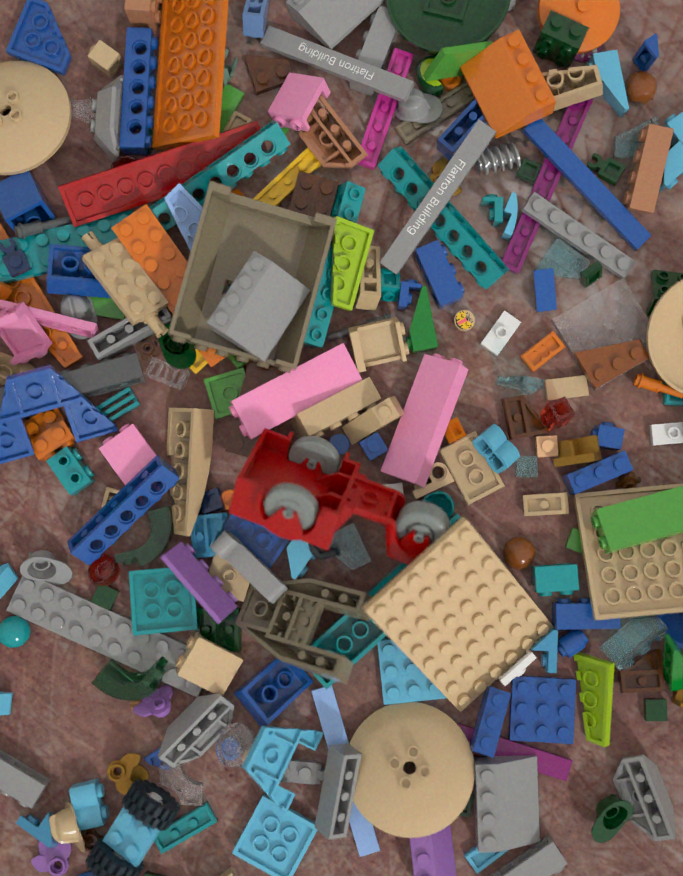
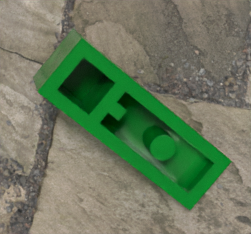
(422, 331)
(672, 664)

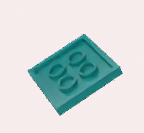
(160, 603)

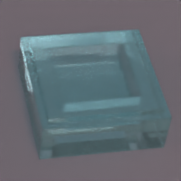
(526, 466)

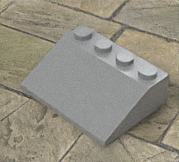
(331, 19)
(258, 306)
(506, 802)

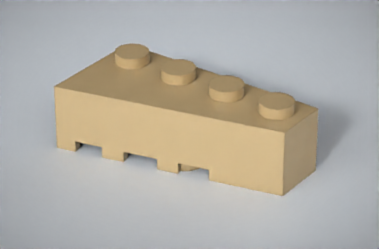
(574, 85)
(336, 409)

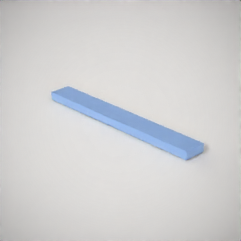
(335, 734)

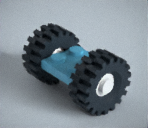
(143, 816)

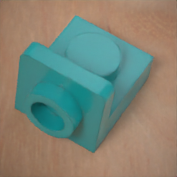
(496, 211)
(389, 285)

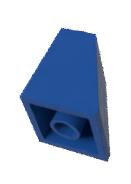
(24, 200)

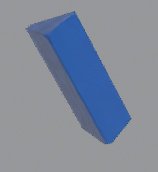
(647, 54)
(544, 290)

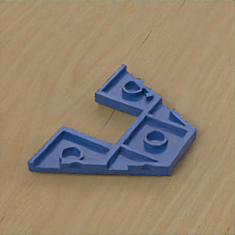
(39, 392)

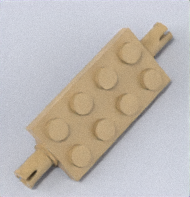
(125, 282)

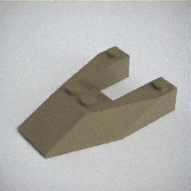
(292, 620)

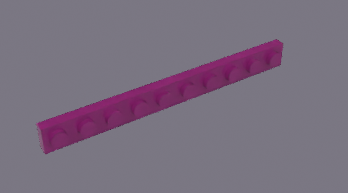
(544, 186)

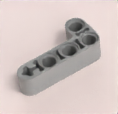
(249, 566)

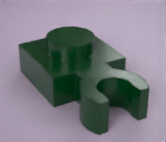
(608, 170)

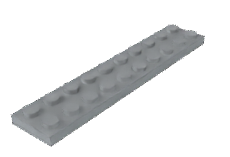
(97, 629)

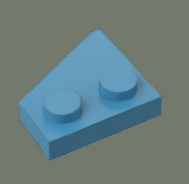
(205, 532)

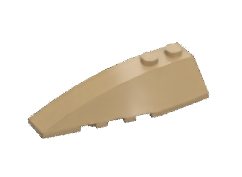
(190, 453)

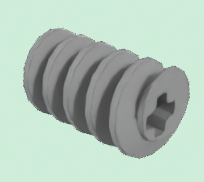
(498, 157)

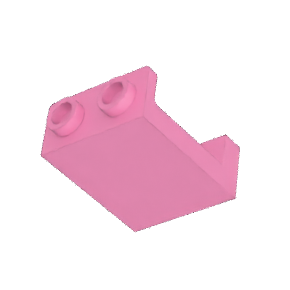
(297, 100)
(23, 334)
(127, 452)

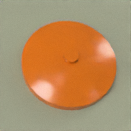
(598, 15)

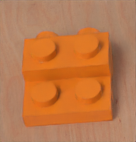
(49, 433)

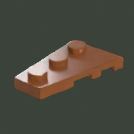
(610, 361)

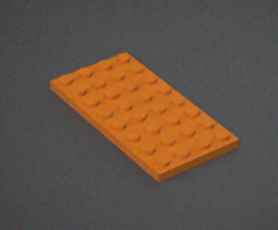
(190, 72)

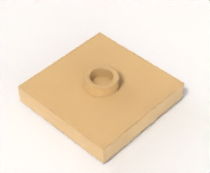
(230, 577)

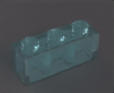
(633, 640)

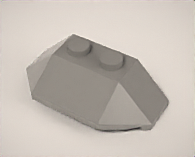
(108, 117)
(196, 729)
(642, 786)

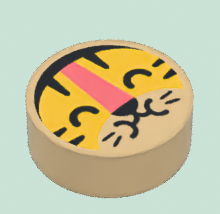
(464, 320)

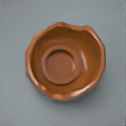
(641, 87)
(519, 553)

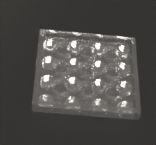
(602, 321)

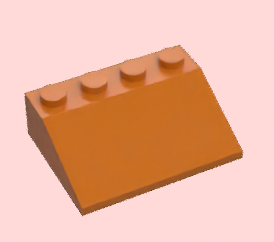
(508, 85)

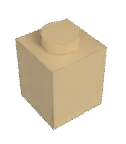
(105, 58)

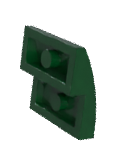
(224, 634)

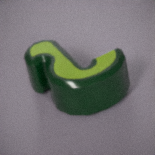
(427, 87)

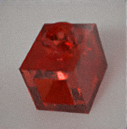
(556, 414)

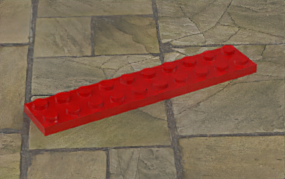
(148, 177)

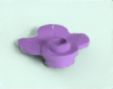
(156, 703)
(48, 856)

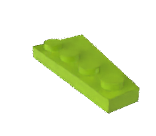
(349, 257)
(596, 693)

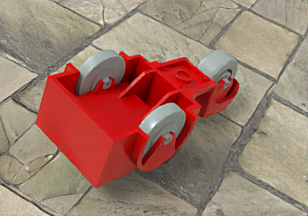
(307, 498)

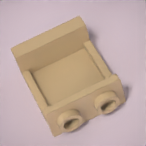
(378, 343)
(208, 664)

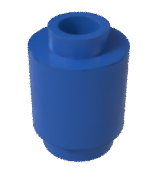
(572, 643)

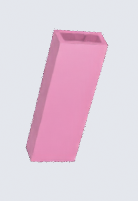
(294, 391)
(425, 419)

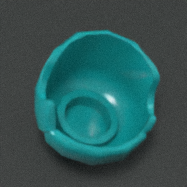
(441, 500)
(14, 631)

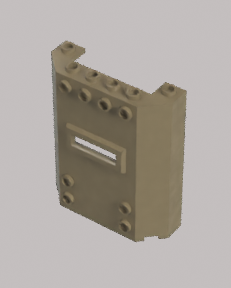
(223, 243)

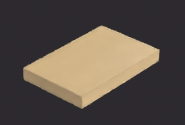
(470, 469)

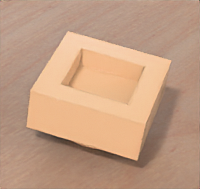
(546, 446)

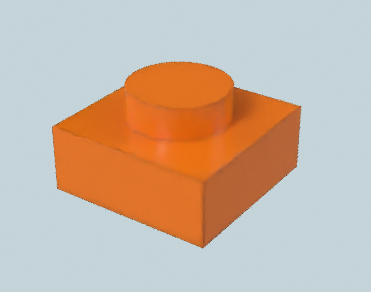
(454, 430)

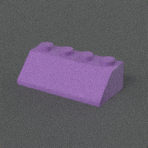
(199, 582)
(433, 854)

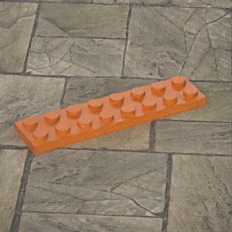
(158, 257)

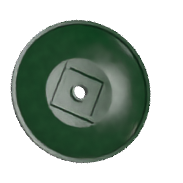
(443, 24)

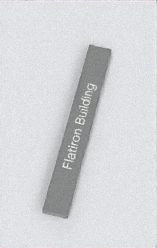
(337, 64)
(438, 196)

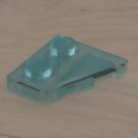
(626, 142)
(564, 260)
(525, 384)
(351, 547)

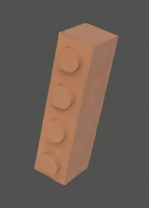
(648, 168)

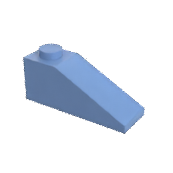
(255, 18)

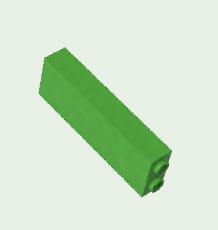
(639, 520)

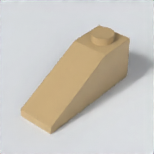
(370, 284)
(373, 419)

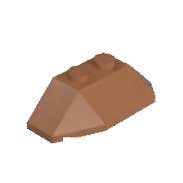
(330, 138)

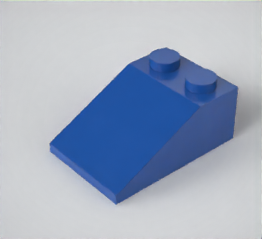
(272, 690)

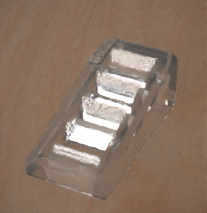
(181, 381)

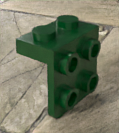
(560, 40)
(661, 282)

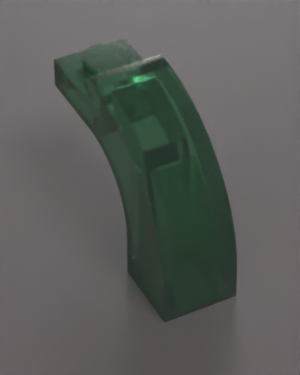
(159, 539)
(128, 685)

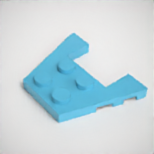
(271, 756)

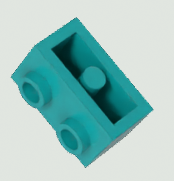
(71, 470)
(554, 578)

